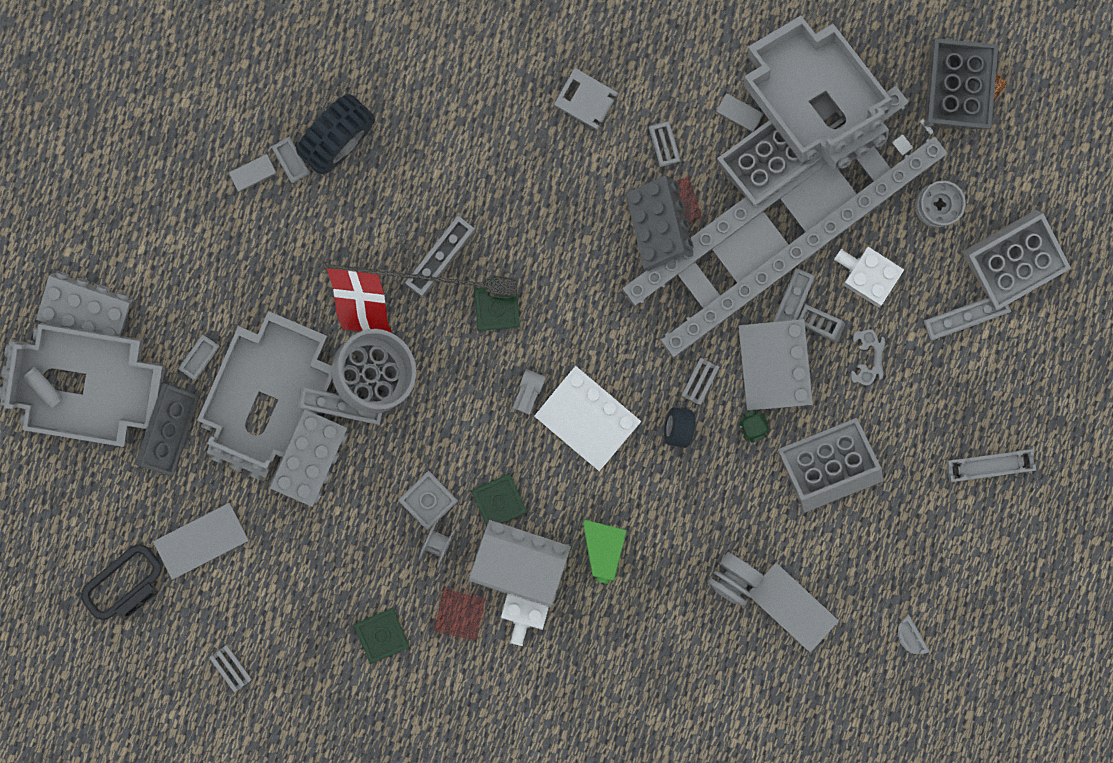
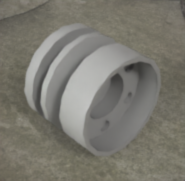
(948, 195)
(735, 579)

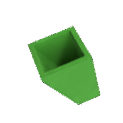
(604, 549)

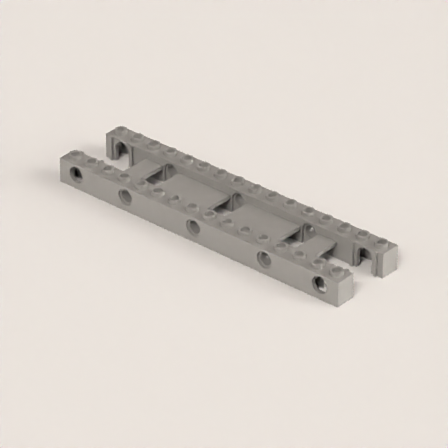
(757, 251)

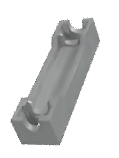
(991, 465)

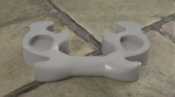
(867, 376)

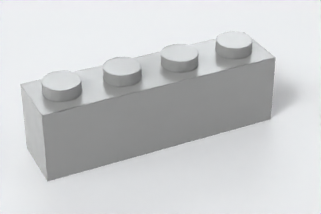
(441, 255)

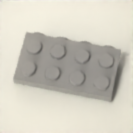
(82, 305)
(308, 458)

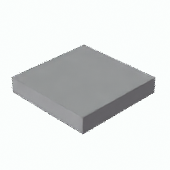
(428, 500)

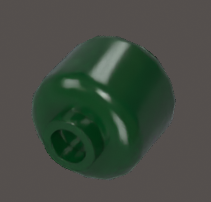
(754, 426)

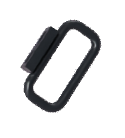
(133, 599)

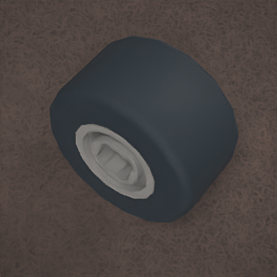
(679, 427)

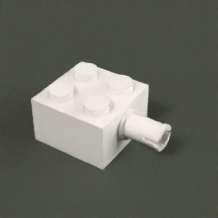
(870, 275)
(523, 614)

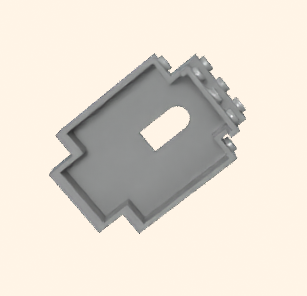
(799, 67)
(271, 363)
(116, 390)

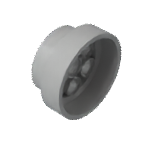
(392, 356)

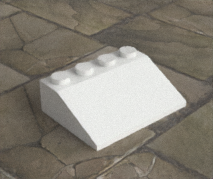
(587, 418)

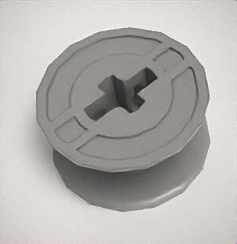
(437, 543)

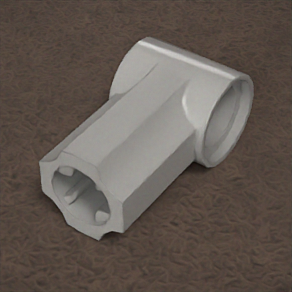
(530, 387)

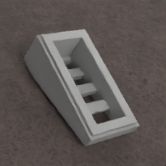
(824, 316)

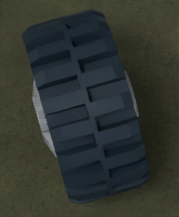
(335, 134)

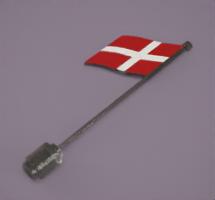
(362, 301)

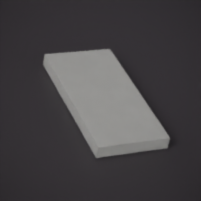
(201, 541)
(793, 607)

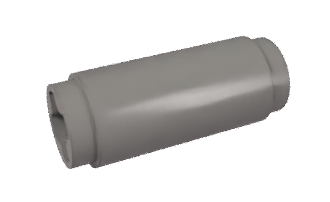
(42, 387)

